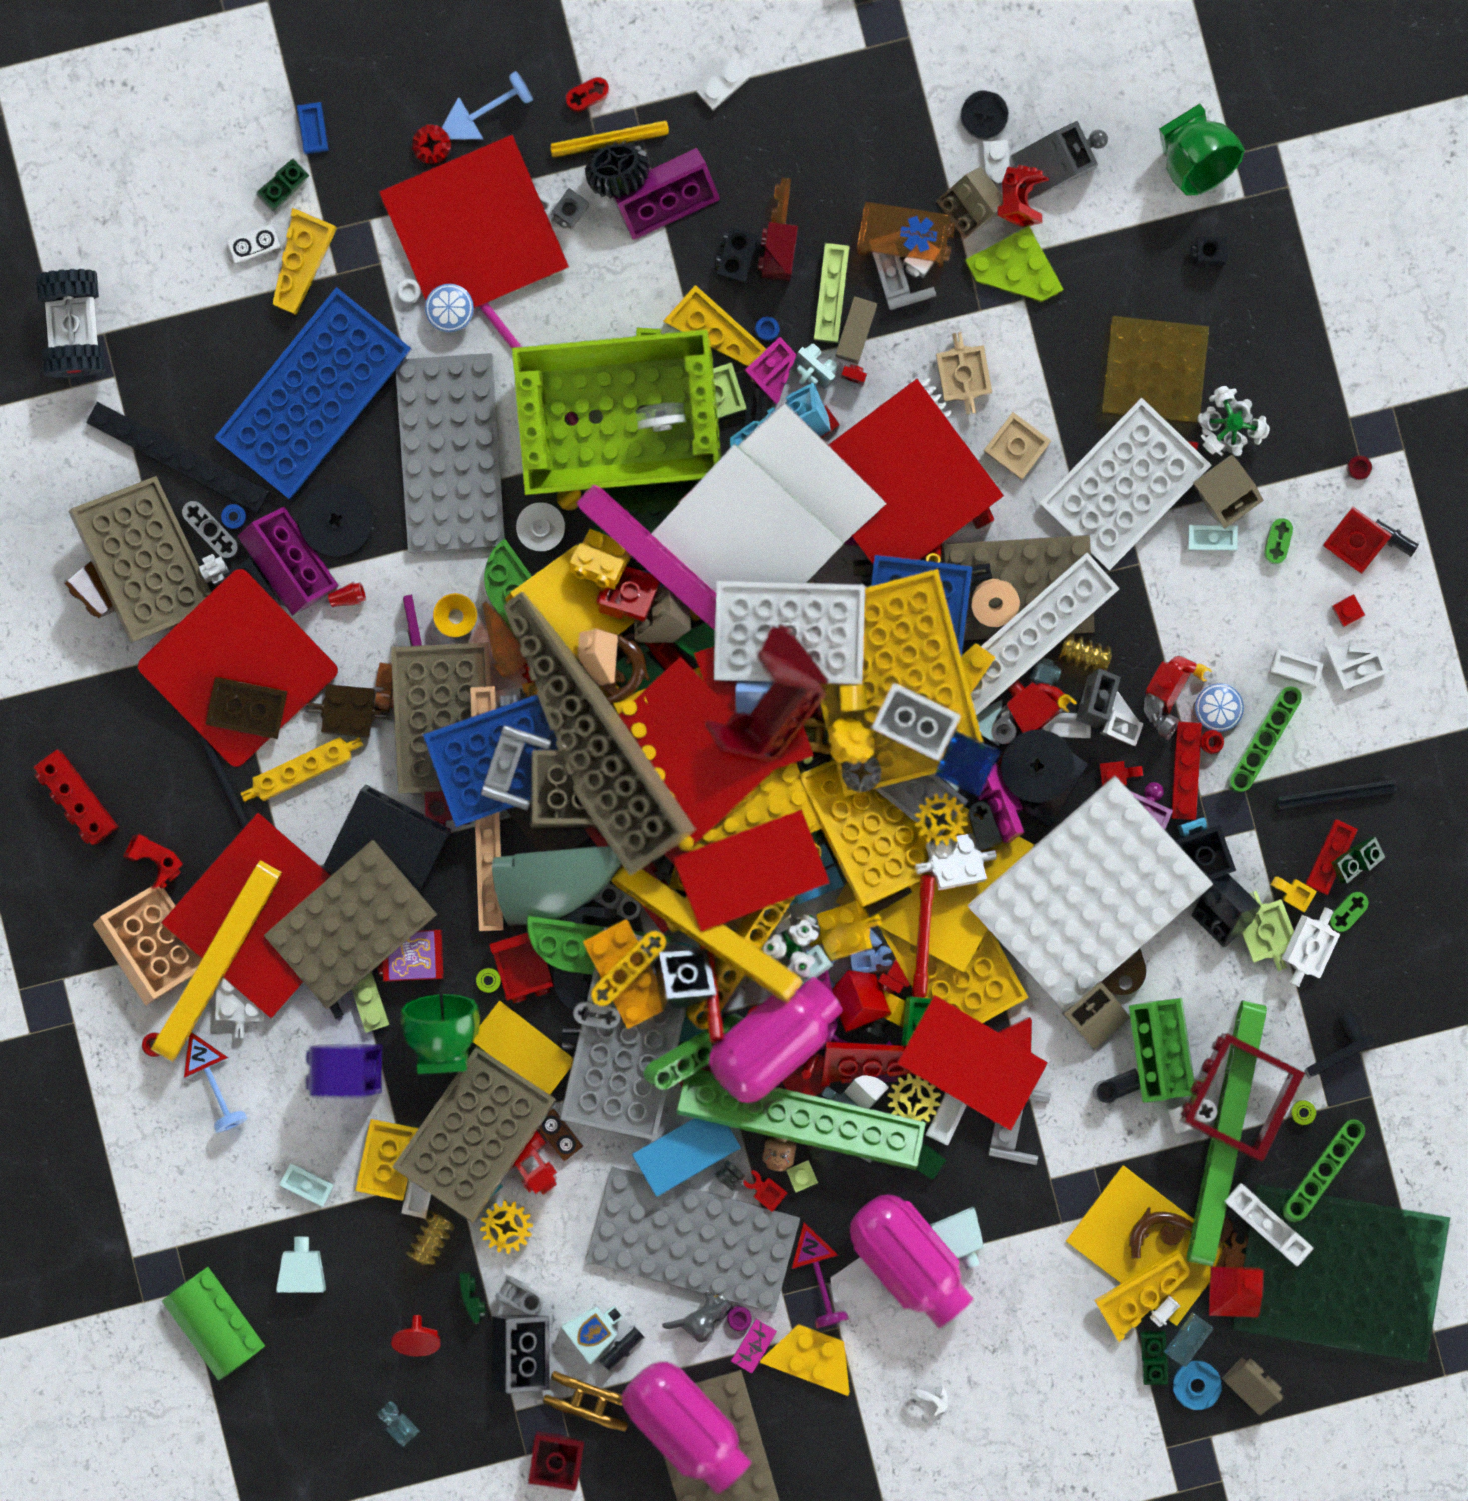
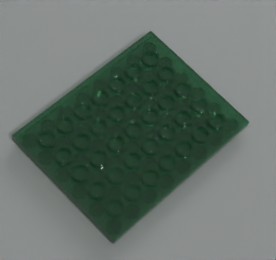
(1361, 1286)

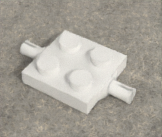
(956, 863)
(1311, 946)
(235, 1007)

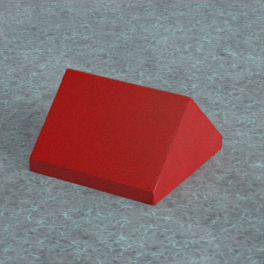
(860, 999)

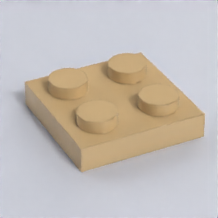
(1017, 445)

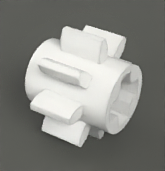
(213, 569)

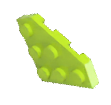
(1016, 267)

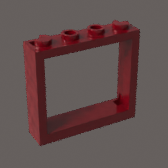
(1276, 1114)

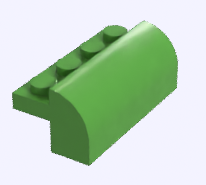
(1162, 1049)
(213, 1323)

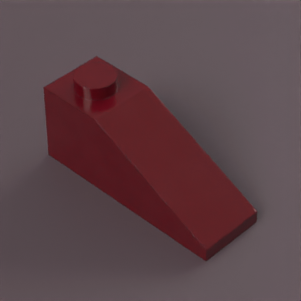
(784, 644)

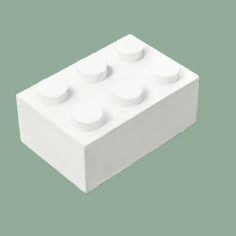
(916, 721)

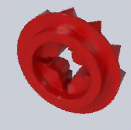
(440, 150)

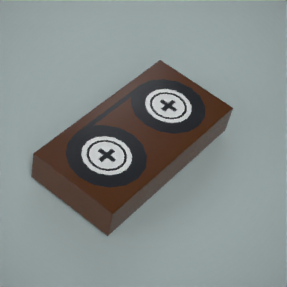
(559, 1135)

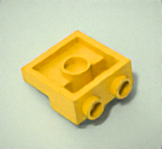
(599, 560)

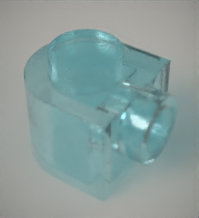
(1045, 672)

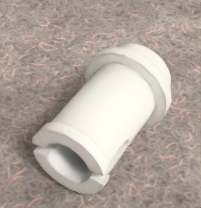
(1164, 1311)

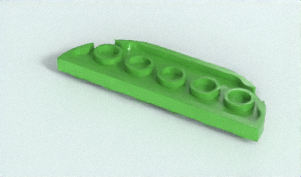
(503, 575)
(562, 945)

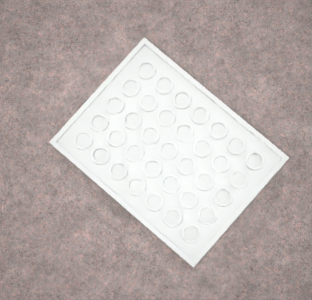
(1090, 894)

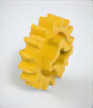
(948, 808)
(510, 1216)

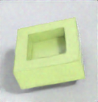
(802, 1176)

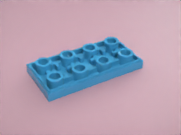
(684, 1153)

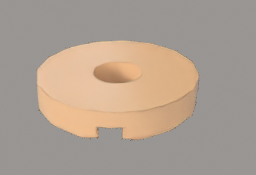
(995, 589)

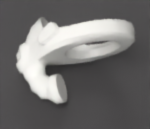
(932, 1402)

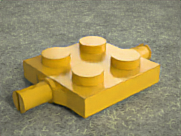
(844, 931)

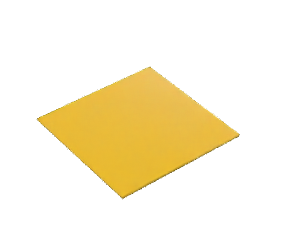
(954, 926)

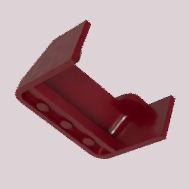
(777, 715)

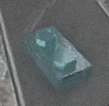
(1188, 1340)

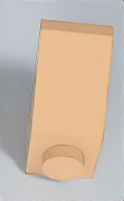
(598, 655)

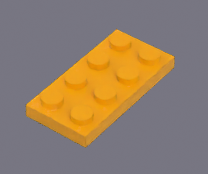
(641, 996)

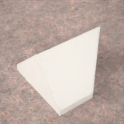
(1122, 723)

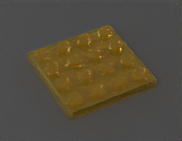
(1158, 364)

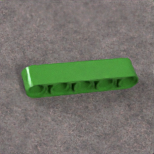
(1274, 731)
(687, 1055)
(1332, 1162)

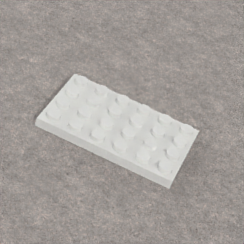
(1126, 483)
(822, 616)

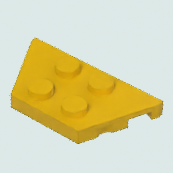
(811, 1357)

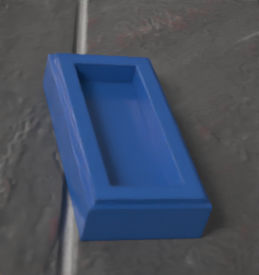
(312, 128)

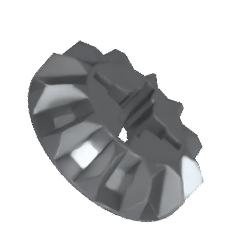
(868, 781)

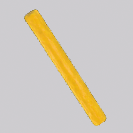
(600, 140)

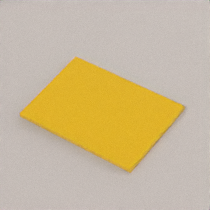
(1106, 1232)

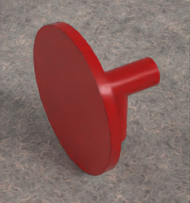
(806, 1077)
(416, 1341)

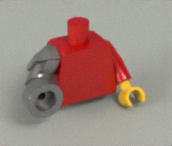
(1166, 688)
(1030, 708)

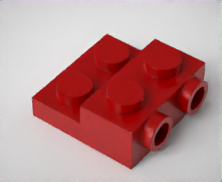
(631, 596)

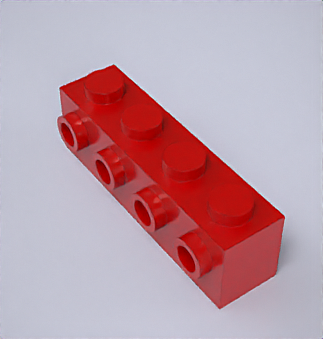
(76, 797)

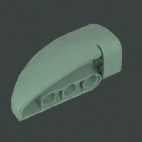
(551, 881)

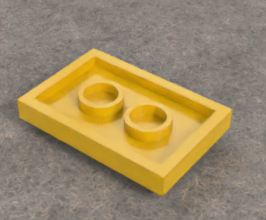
(382, 1149)

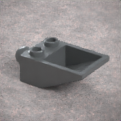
(1058, 158)

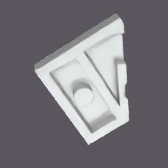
(1356, 664)
(855, 1282)

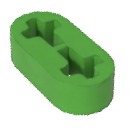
(1284, 542)
(1352, 915)

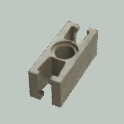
(856, 330)

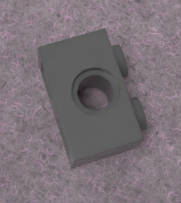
(1098, 698)

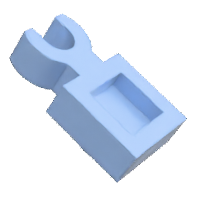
(868, 959)

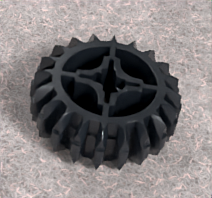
(617, 169)

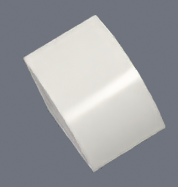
(866, 1091)

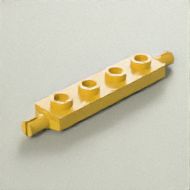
(301, 769)

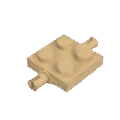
(963, 373)

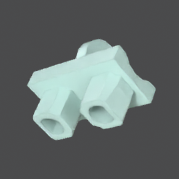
(812, 369)

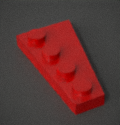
(852, 1060)

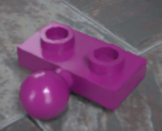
(1154, 792)

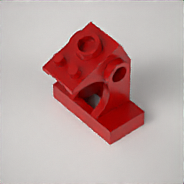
(1015, 203)
(142, 847)
(543, 1177)

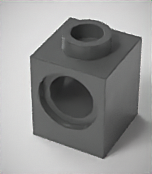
(574, 199)

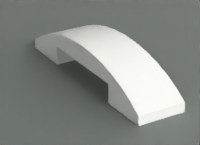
(1268, 1224)

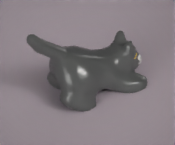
(701, 1322)

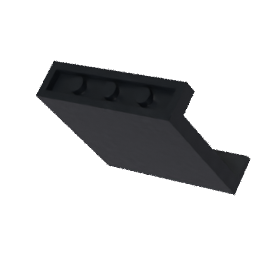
(401, 832)

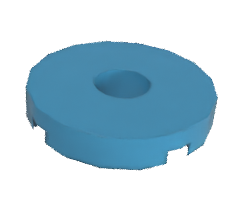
(1203, 1398)

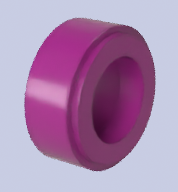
(739, 1318)

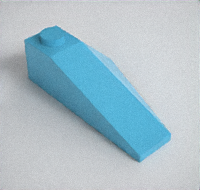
(805, 403)

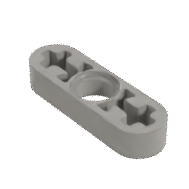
(203, 512)

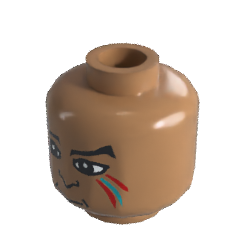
(778, 1153)

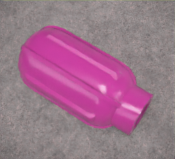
(773, 1041)
(909, 1258)
(685, 1425)

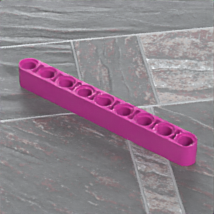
(650, 553)

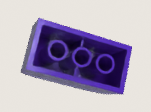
(344, 1070)

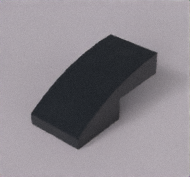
(587, 914)

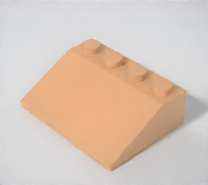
(144, 947)

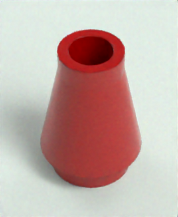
(348, 595)

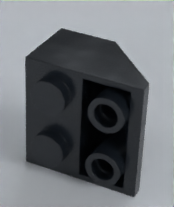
(1225, 909)

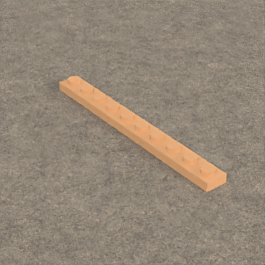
(487, 836)

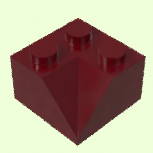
(779, 251)
(556, 1461)

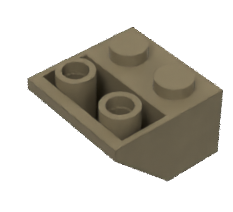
(971, 202)
(1228, 491)
(666, 619)
(1096, 1015)
(1249, 1384)

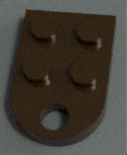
(1132, 967)

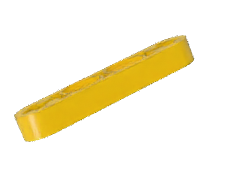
(625, 965)

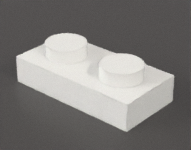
(722, 85)
(996, 160)

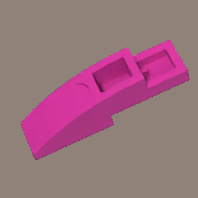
(1003, 805)

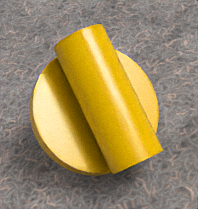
(568, 499)

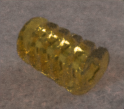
(1085, 653)
(431, 1239)

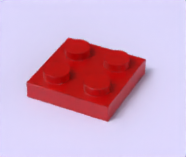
(1357, 539)

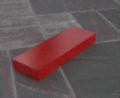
(1336, 843)

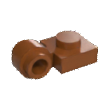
(384, 699)

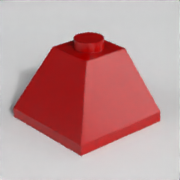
(1235, 1291)

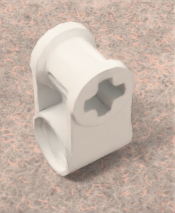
(1175, 1116)

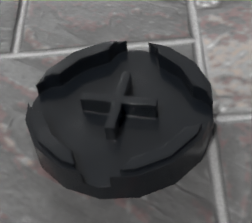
(984, 114)

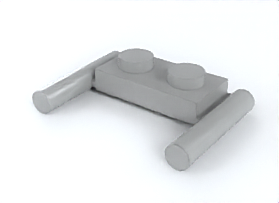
(895, 282)
(505, 763)
(1004, 1140)

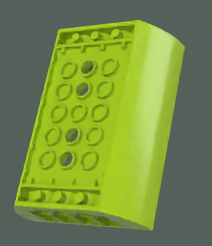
(616, 380)

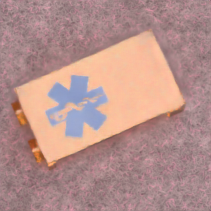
(905, 233)

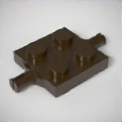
(348, 710)

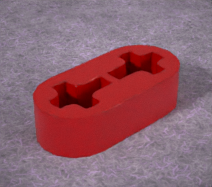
(590, 99)

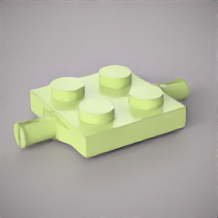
(1269, 932)

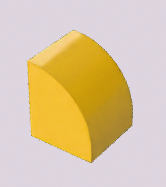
(853, 697)

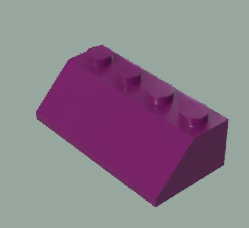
(668, 194)
(287, 560)

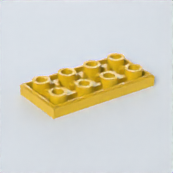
(523, 1048)

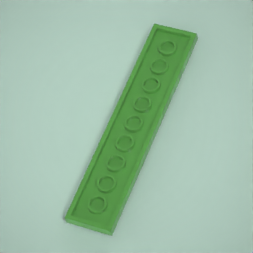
(807, 1121)

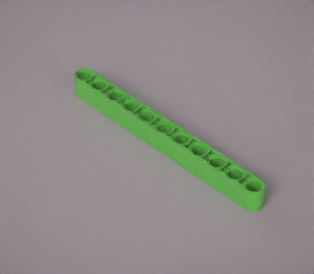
(1230, 1121)

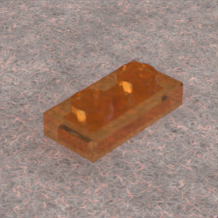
(782, 193)

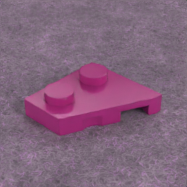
(772, 369)

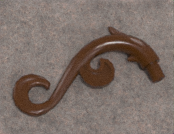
(639, 672)
(1180, 1223)

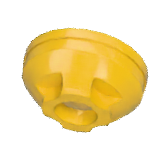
(445, 606)

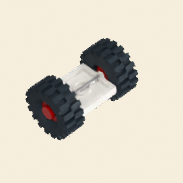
(70, 323)

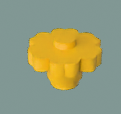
(850, 741)

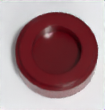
(1359, 467)

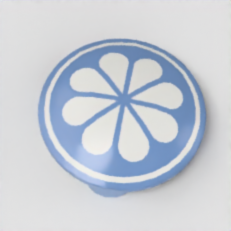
(449, 308)
(1219, 707)

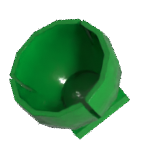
(1199, 151)
(439, 1043)

